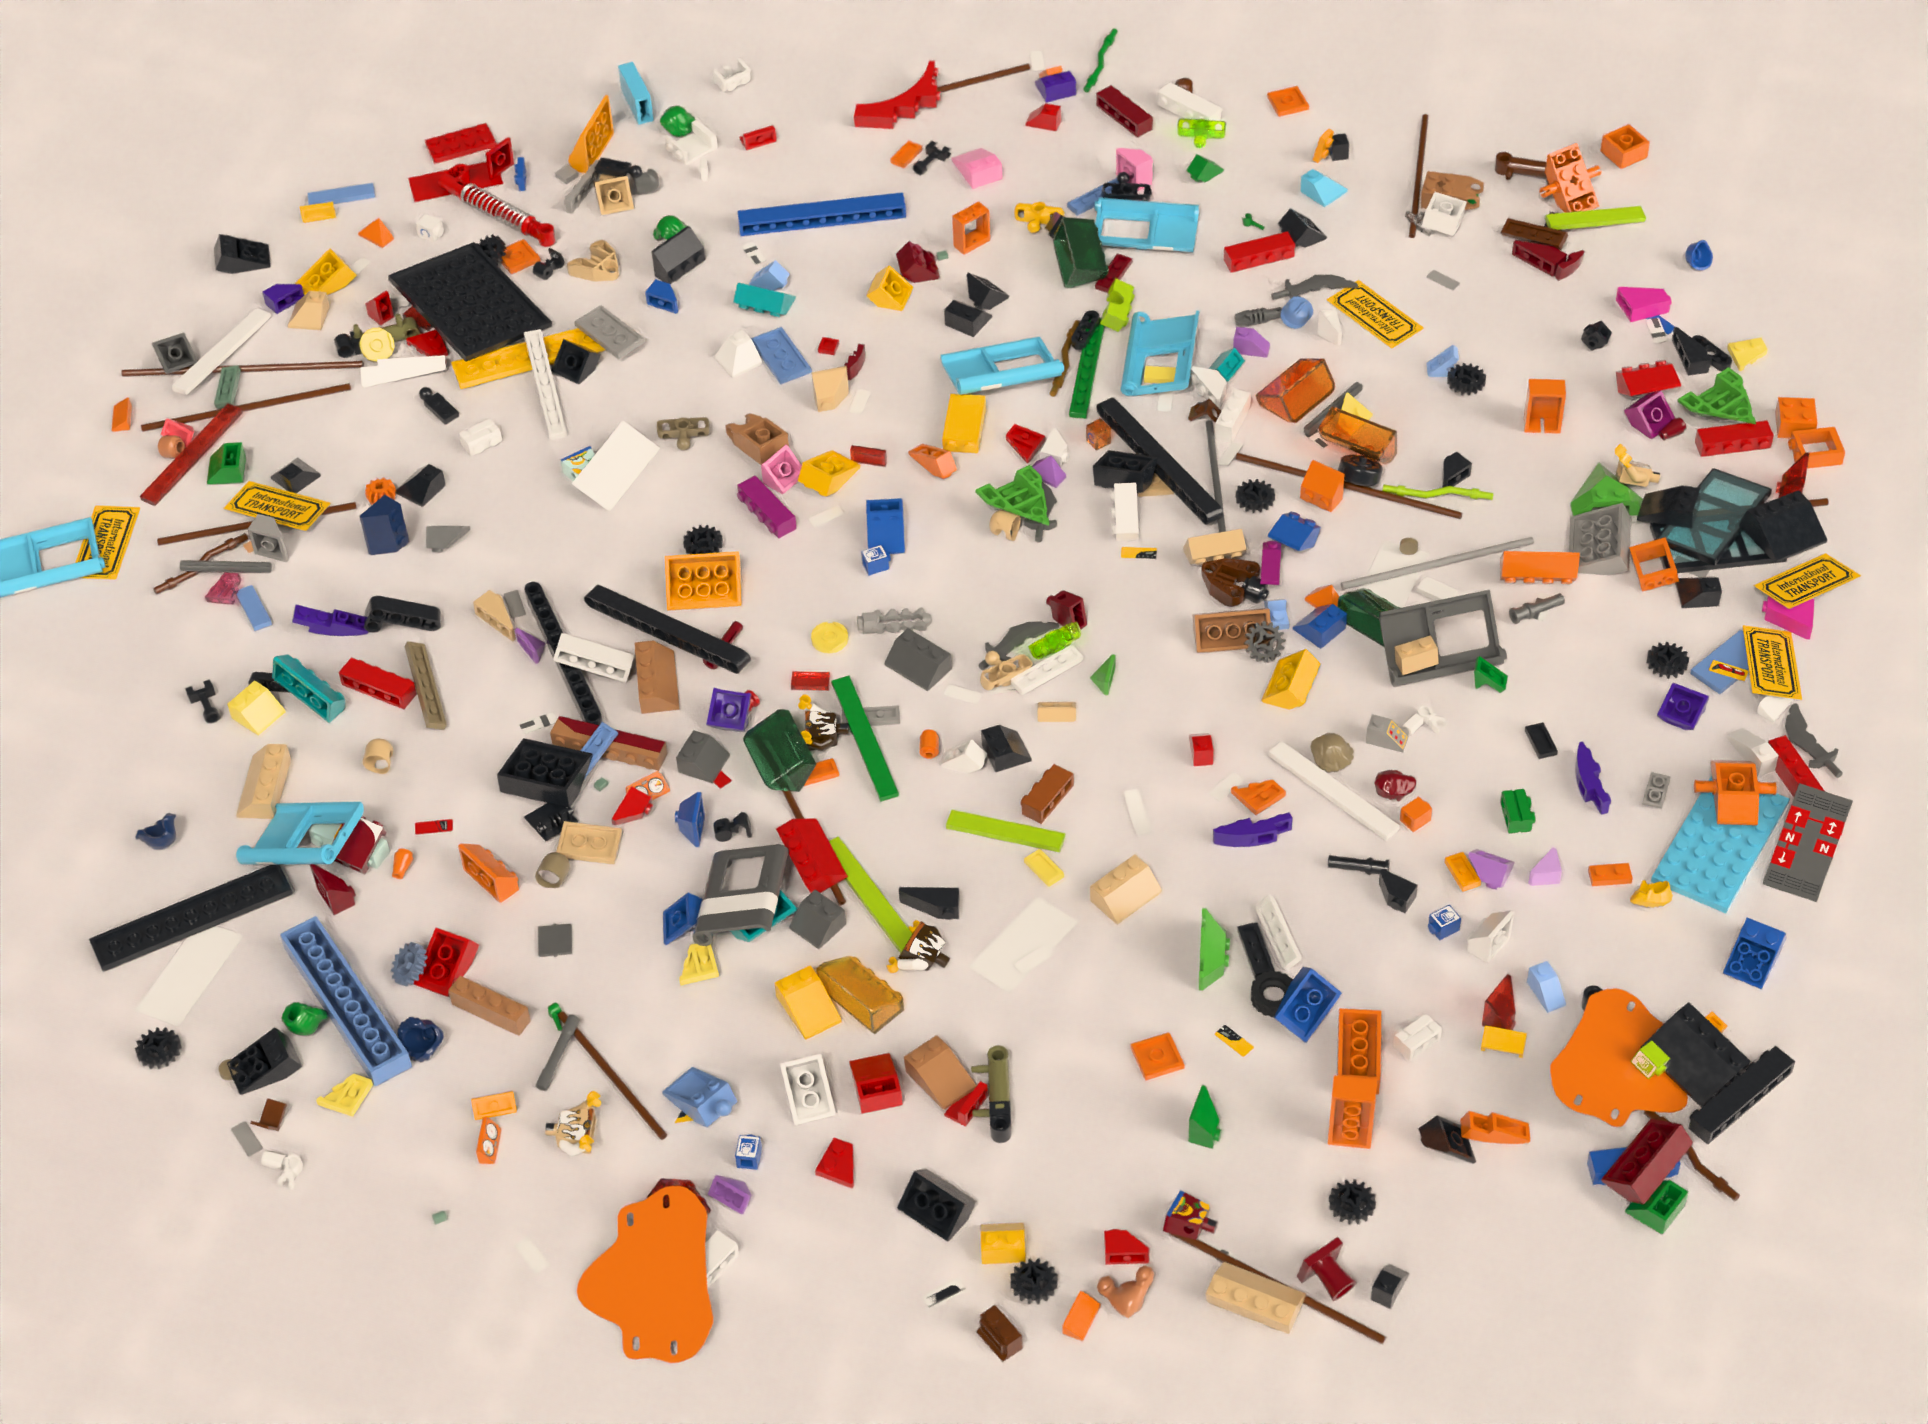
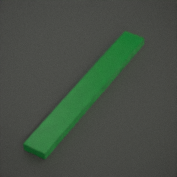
(1086, 375)
(865, 738)

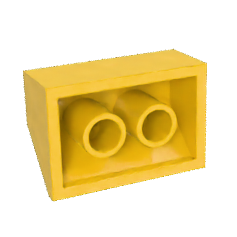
(1291, 680)

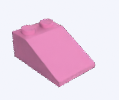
(979, 167)

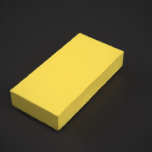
(1157, 374)
(1044, 867)

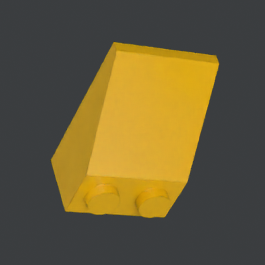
(327, 274)
(827, 472)
(807, 1002)

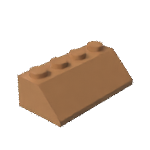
(1227, 629)
(656, 677)

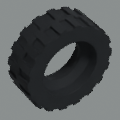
(1266, 980)

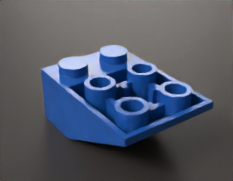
(886, 524)
(1755, 953)

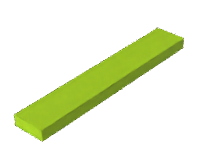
(1595, 218)
(1005, 831)

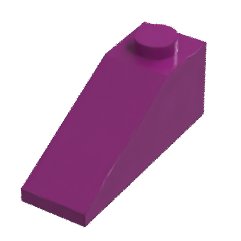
(1271, 563)

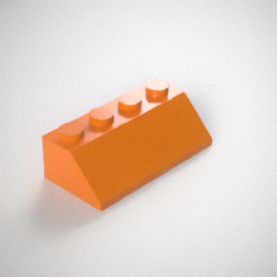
(1539, 567)

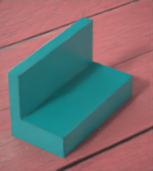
(1228, 363)

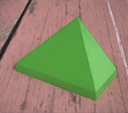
(1104, 675)

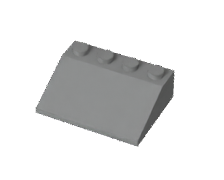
(1601, 540)

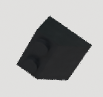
(1301, 229)
(965, 318)
(1004, 747)

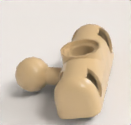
(1002, 671)

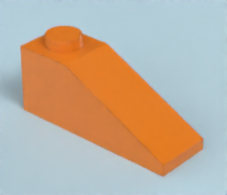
(934, 459)

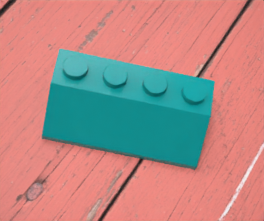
(307, 687)

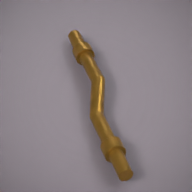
(1058, 381)

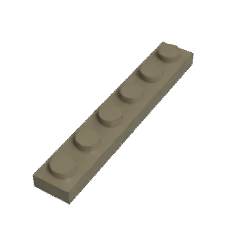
(425, 685)

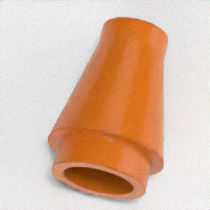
(401, 863)

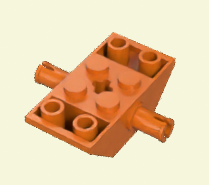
(1570, 180)
(1735, 791)

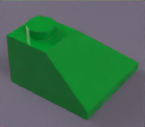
(1204, 1121)

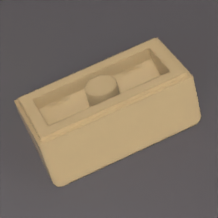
(1056, 711)

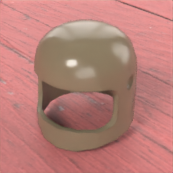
(556, 864)

